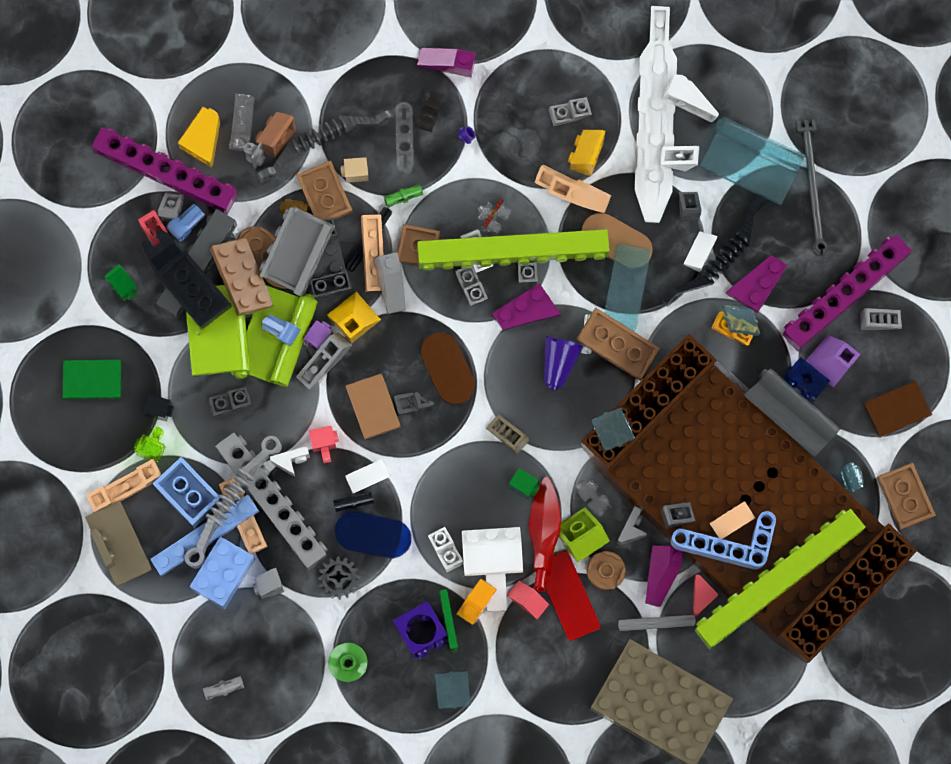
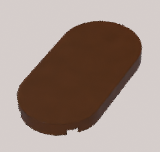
(447, 368)

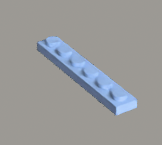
(175, 554)

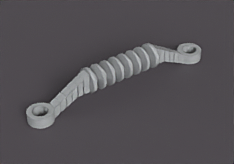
(213, 521)

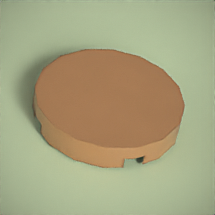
(606, 570)

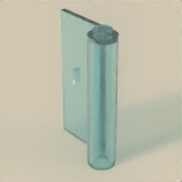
(752, 160)

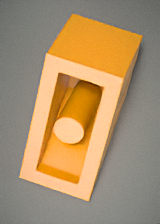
(477, 601)

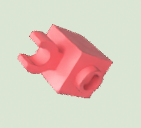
(323, 440)

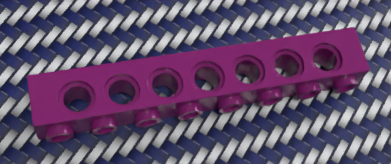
(108, 137)
(799, 338)

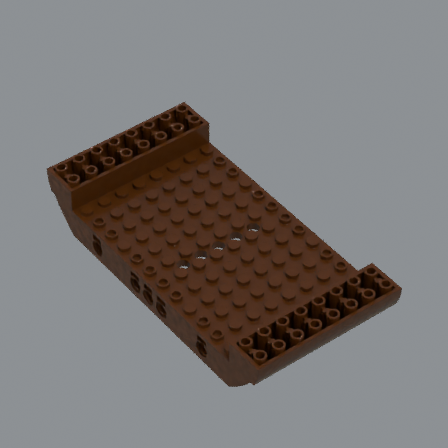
(708, 448)

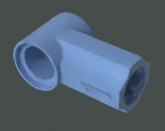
(181, 226)
(282, 330)

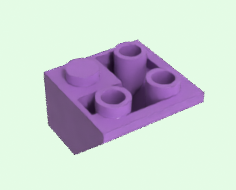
(833, 358)

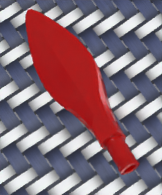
(544, 530)

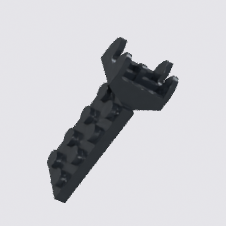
(185, 280)

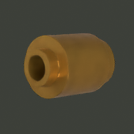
(291, 203)

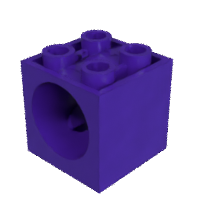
(425, 613)

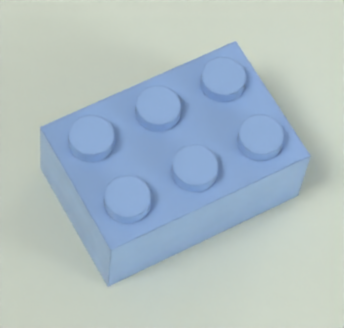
(187, 492)
(222, 572)

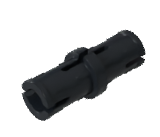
(353, 501)

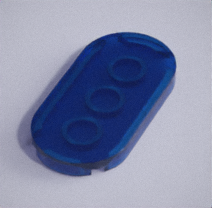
(373, 535)

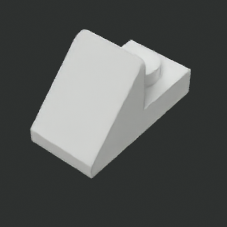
(284, 459)

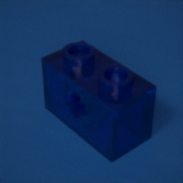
(802, 370)

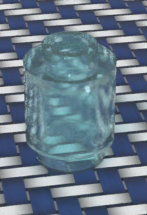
(852, 477)

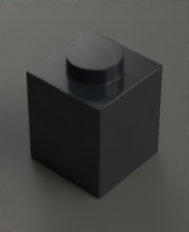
(158, 408)

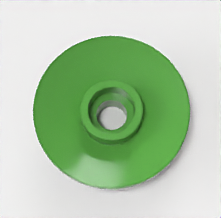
(345, 652)

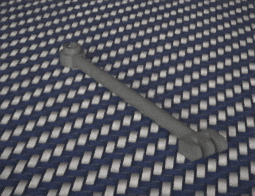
(807, 130)

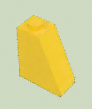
(202, 136)

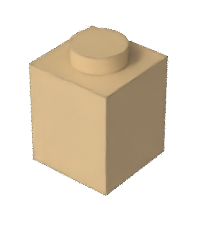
(355, 170)

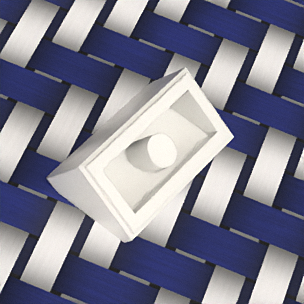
(700, 251)

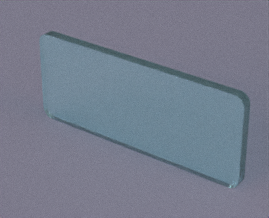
(627, 284)

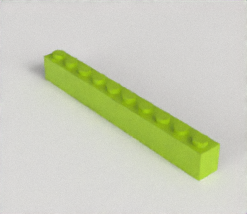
(512, 249)
(780, 578)

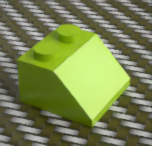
(582, 534)

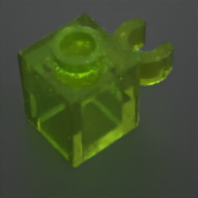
(149, 447)

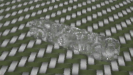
(404, 138)

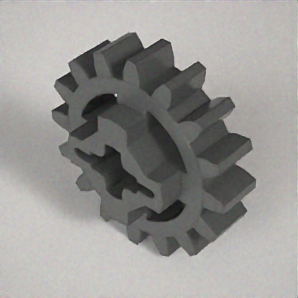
(347, 578)

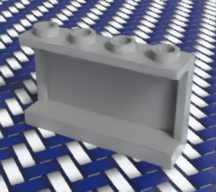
(296, 250)

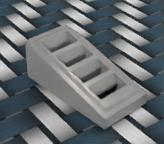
(868, 319)

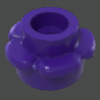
(466, 134)

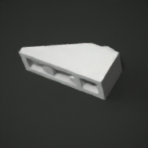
(688, 97)

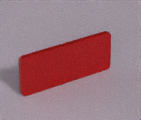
(570, 598)

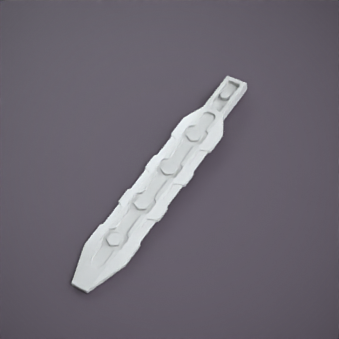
(655, 129)

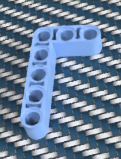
(728, 546)

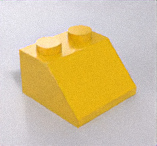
(587, 151)

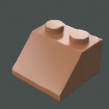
(276, 134)

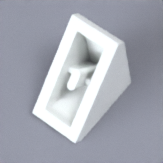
(680, 157)

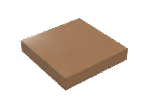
(410, 236)

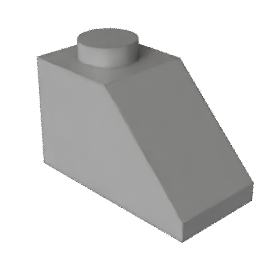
(268, 584)

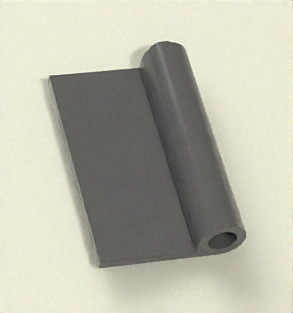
(792, 412)

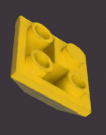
(353, 317)

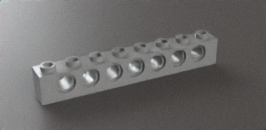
(309, 558)

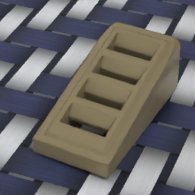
(521, 442)

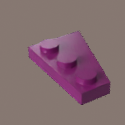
(758, 284)
(527, 308)

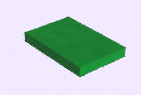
(92, 379)
(447, 615)

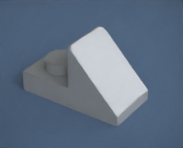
(170, 206)
(629, 532)

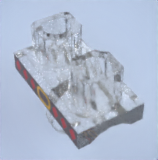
(490, 224)

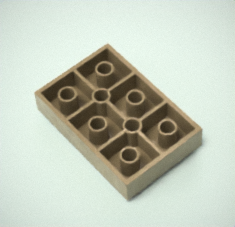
(661, 704)

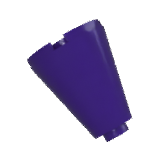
(559, 360)

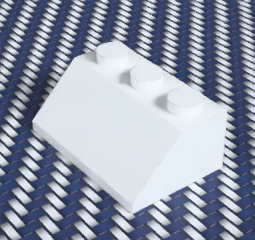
(492, 551)

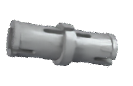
(223, 688)

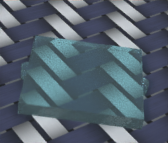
(741, 320)
(612, 429)
(452, 690)

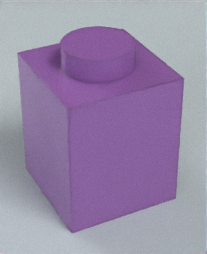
(318, 335)

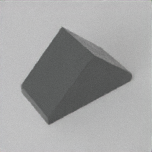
(689, 206)
(677, 515)

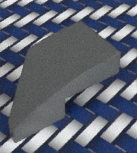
(410, 403)

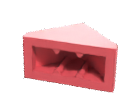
(150, 224)
(703, 595)
(528, 599)

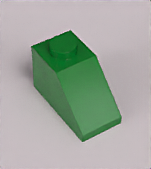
(121, 283)

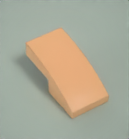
(732, 520)

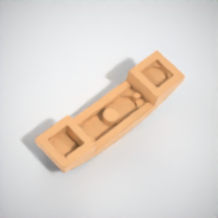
(125, 486)

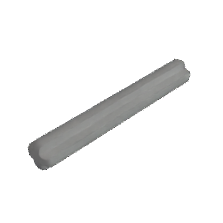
(657, 622)

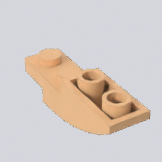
(572, 190)

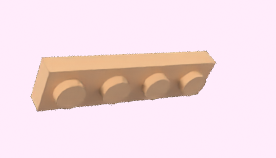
(372, 248)
(248, 529)

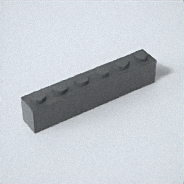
(217, 231)

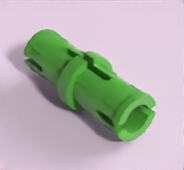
(403, 195)

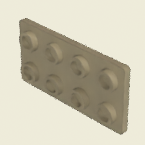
(118, 543)

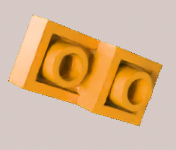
(721, 327)

